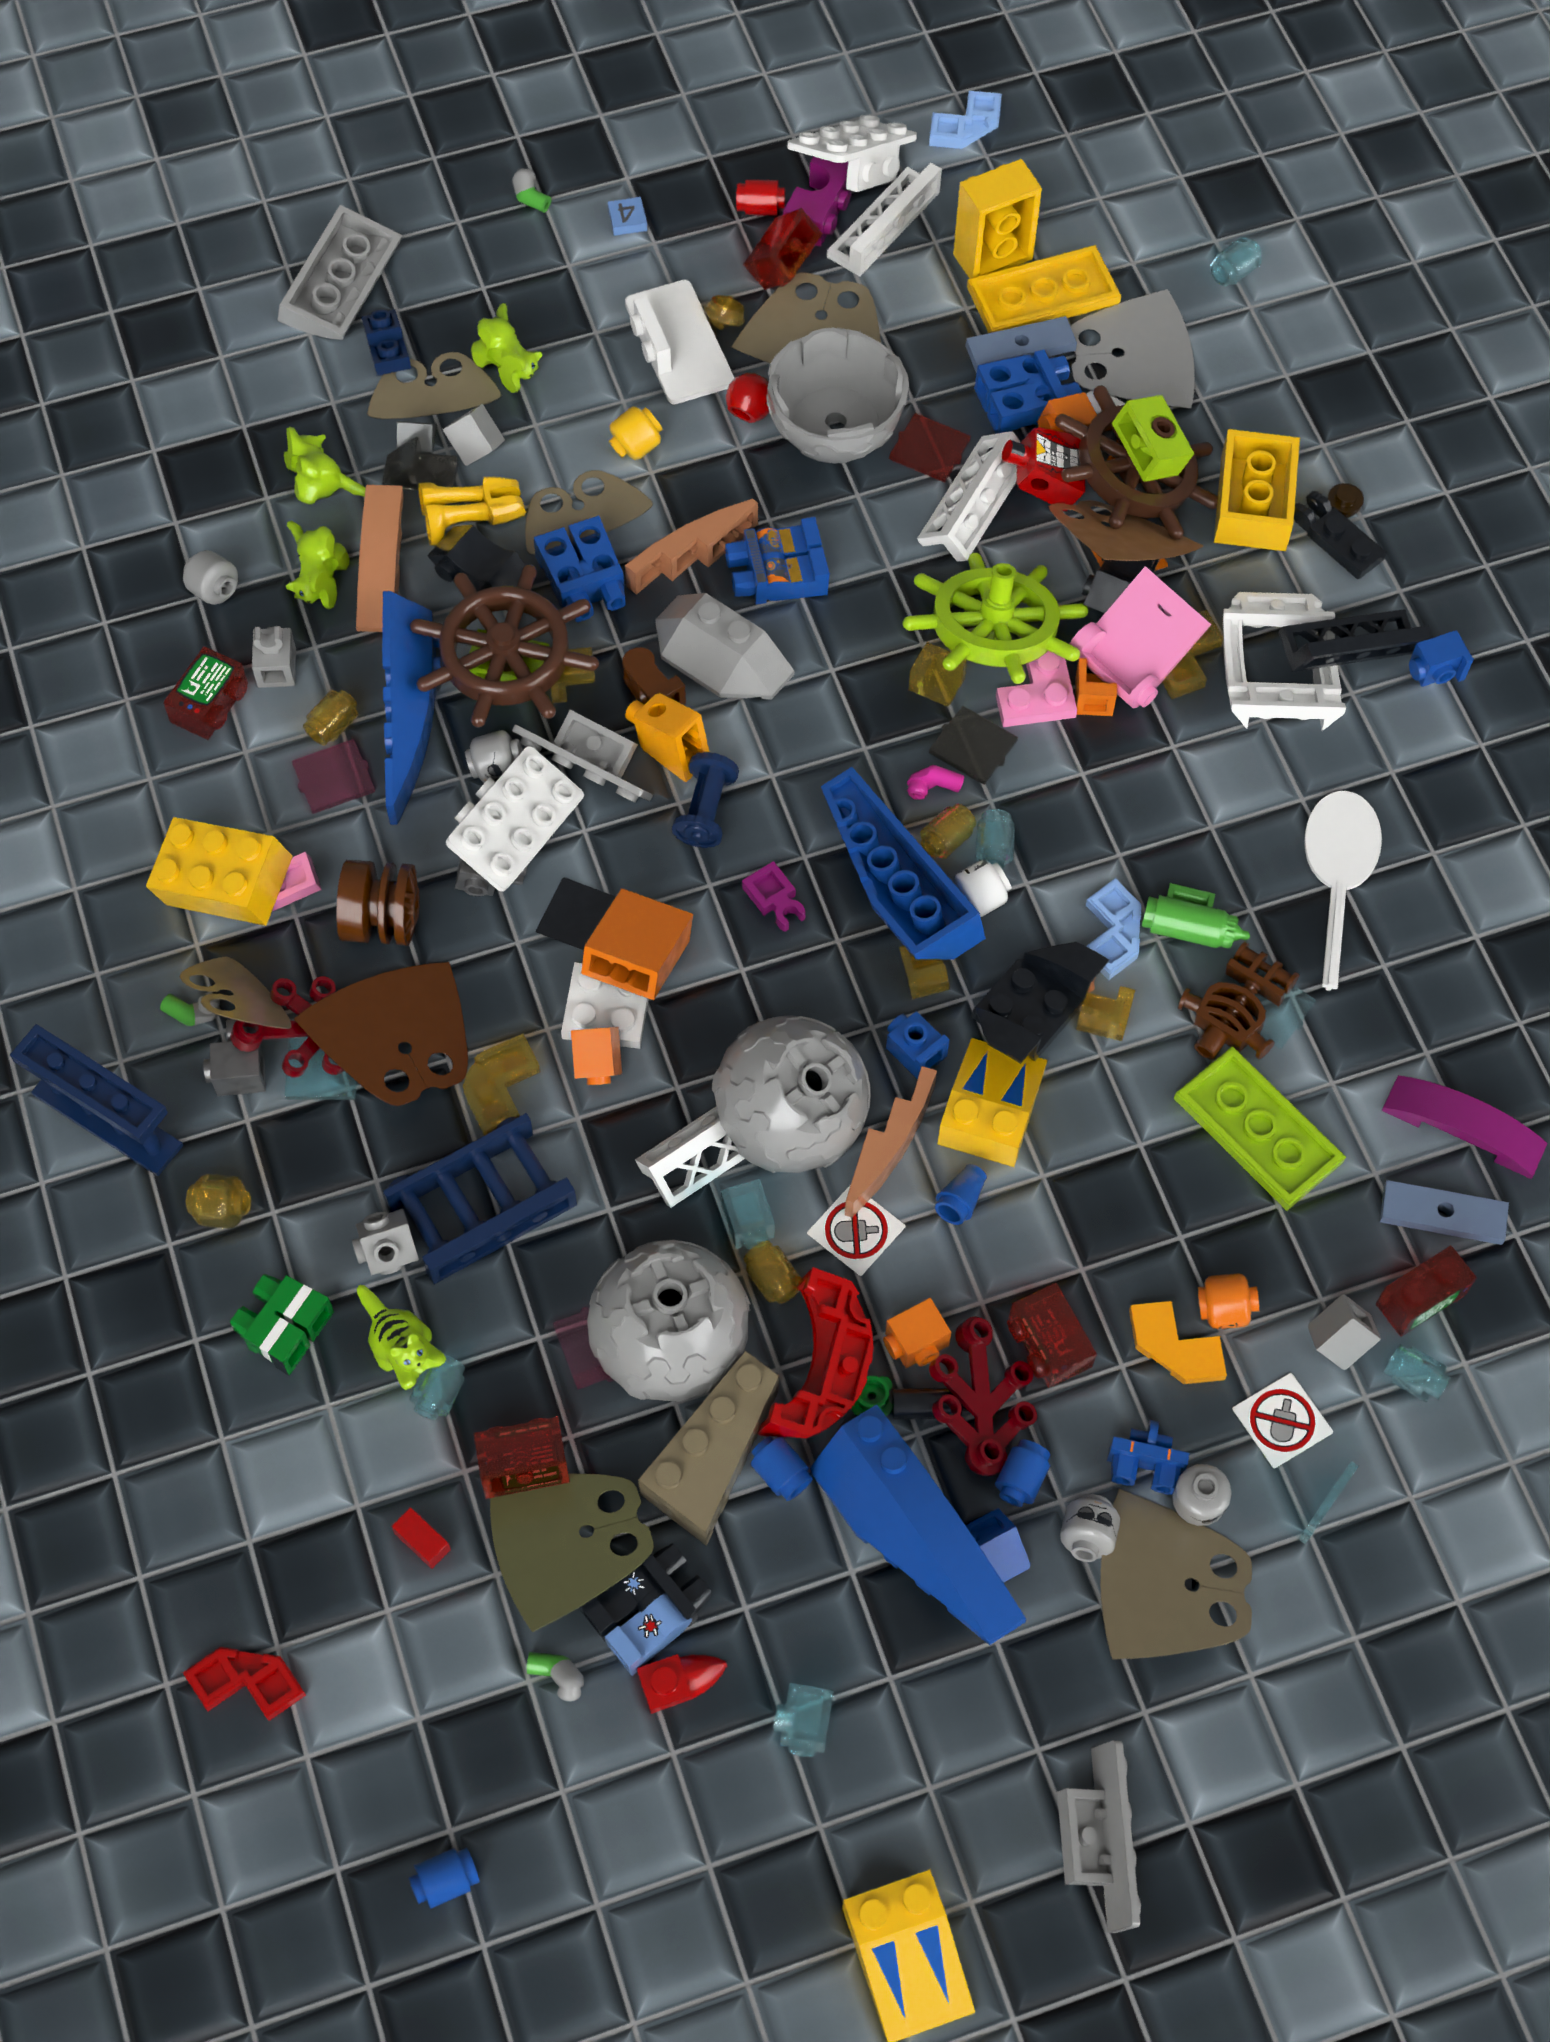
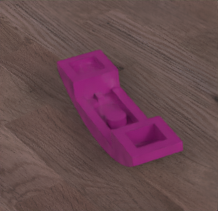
(1467, 1119)

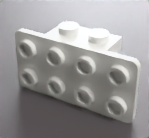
(864, 143)
(678, 341)
(513, 818)

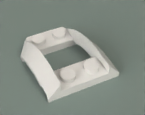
(1278, 700)

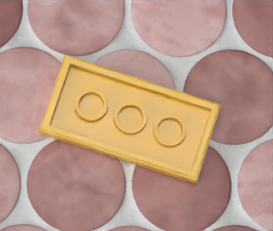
(1044, 290)

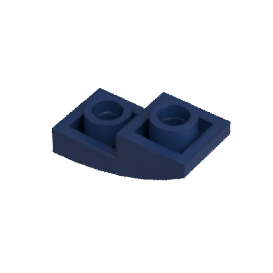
(386, 342)

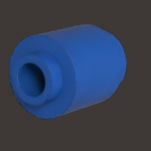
(781, 1467)
(1023, 1473)
(444, 1877)

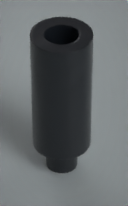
(918, 1403)

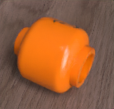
(1227, 1301)

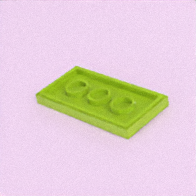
(1259, 1128)

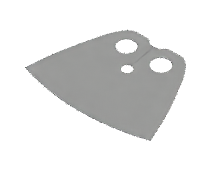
(1154, 346)

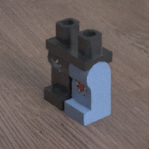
(647, 1608)

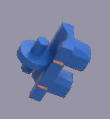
(1149, 1452)

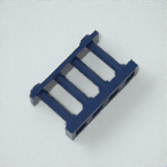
(97, 1099)
(480, 1236)

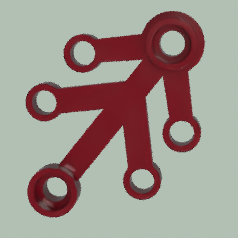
(251, 1042)
(980, 1400)

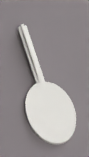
(1342, 852)

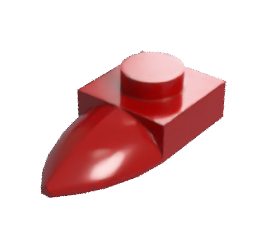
(678, 1679)

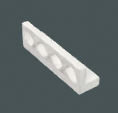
(886, 225)
(978, 496)
(687, 1145)

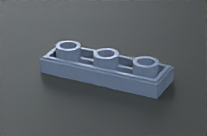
(1052, 335)
(1467, 1214)

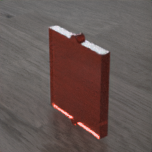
(929, 447)

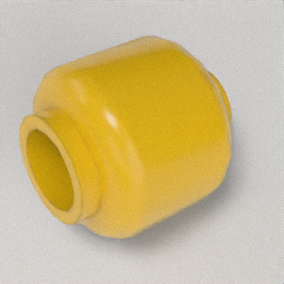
(635, 433)

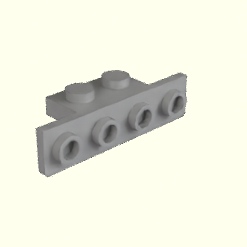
(591, 747)
(1099, 1837)

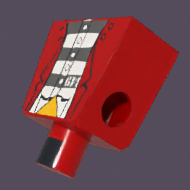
(1040, 463)

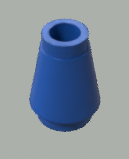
(960, 1196)

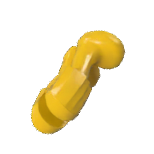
(497, 499)

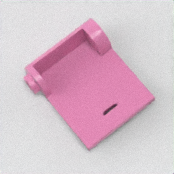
(1138, 641)

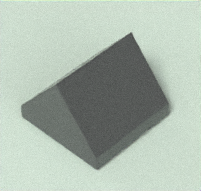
(425, 432)

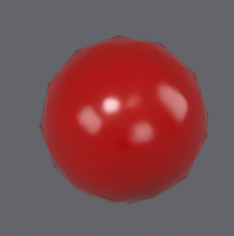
(747, 397)

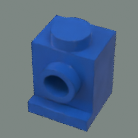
(1440, 659)
(911, 1053)

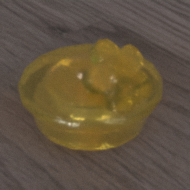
(724, 311)

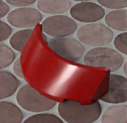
(838, 1359)

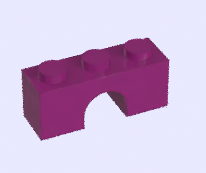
(826, 202)

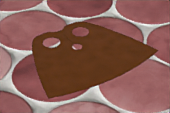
(371, 1017)

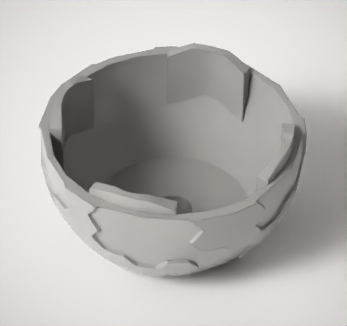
(839, 379)
(772, 1109)
(663, 1348)

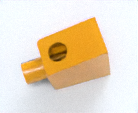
(669, 732)

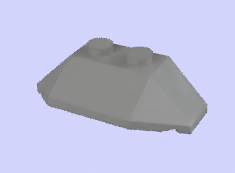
(720, 649)

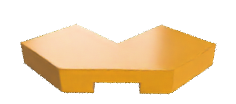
(1187, 1359)

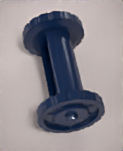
(712, 774)

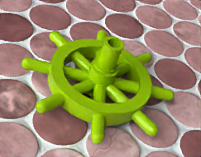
(996, 617)

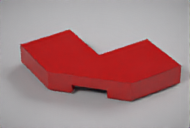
(230, 1670)

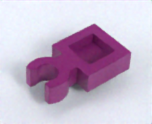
(773, 891)

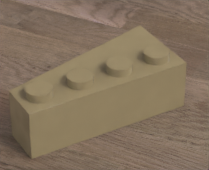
(703, 1460)

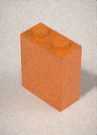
(637, 944)

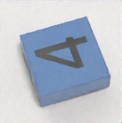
(627, 216)

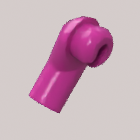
(930, 777)

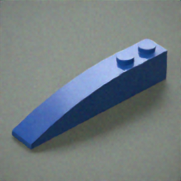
(407, 709)
(900, 876)
(910, 1521)

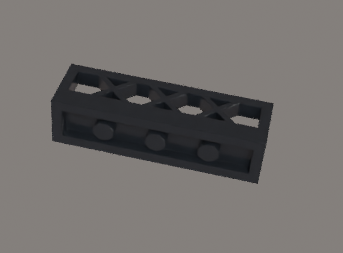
(1348, 647)

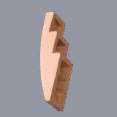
(695, 541)
(378, 553)
(885, 1149)

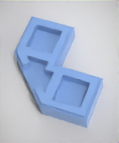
(962, 130)
(1122, 917)

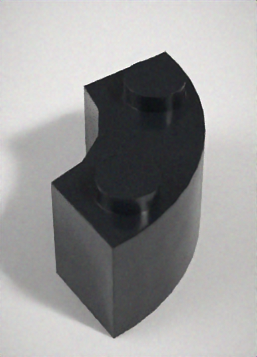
(470, 552)
(1111, 581)

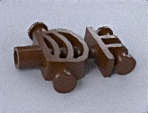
(1226, 1018)

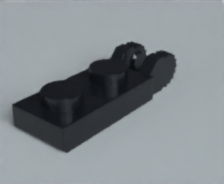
(1338, 535)

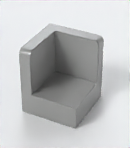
(473, 435)
(1343, 1332)

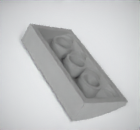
(338, 275)

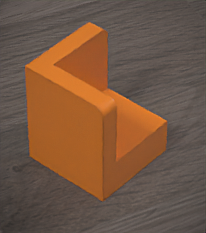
(1092, 694)

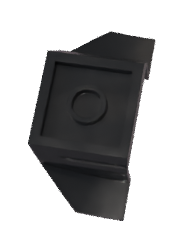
(1037, 998)

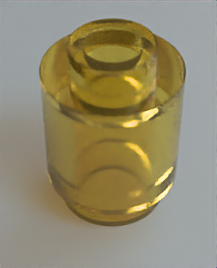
(331, 717)
(947, 831)
(772, 1272)

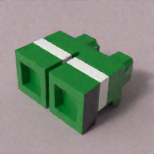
(285, 1322)

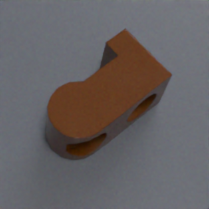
(646, 679)

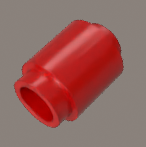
(760, 197)

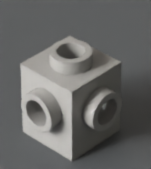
(385, 1242)

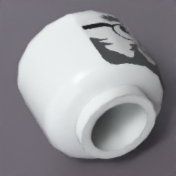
(984, 885)

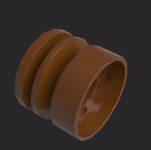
(370, 902)

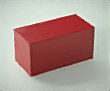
(421, 1538)

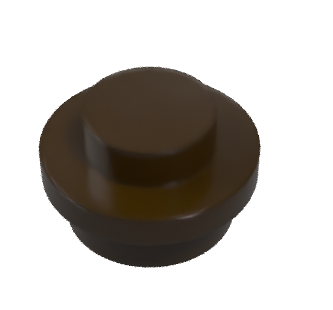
(1346, 499)

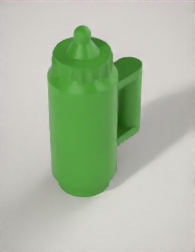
(1190, 917)

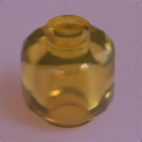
(218, 1201)

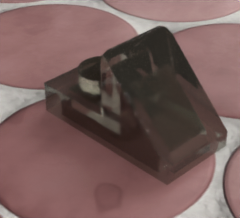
(410, 466)

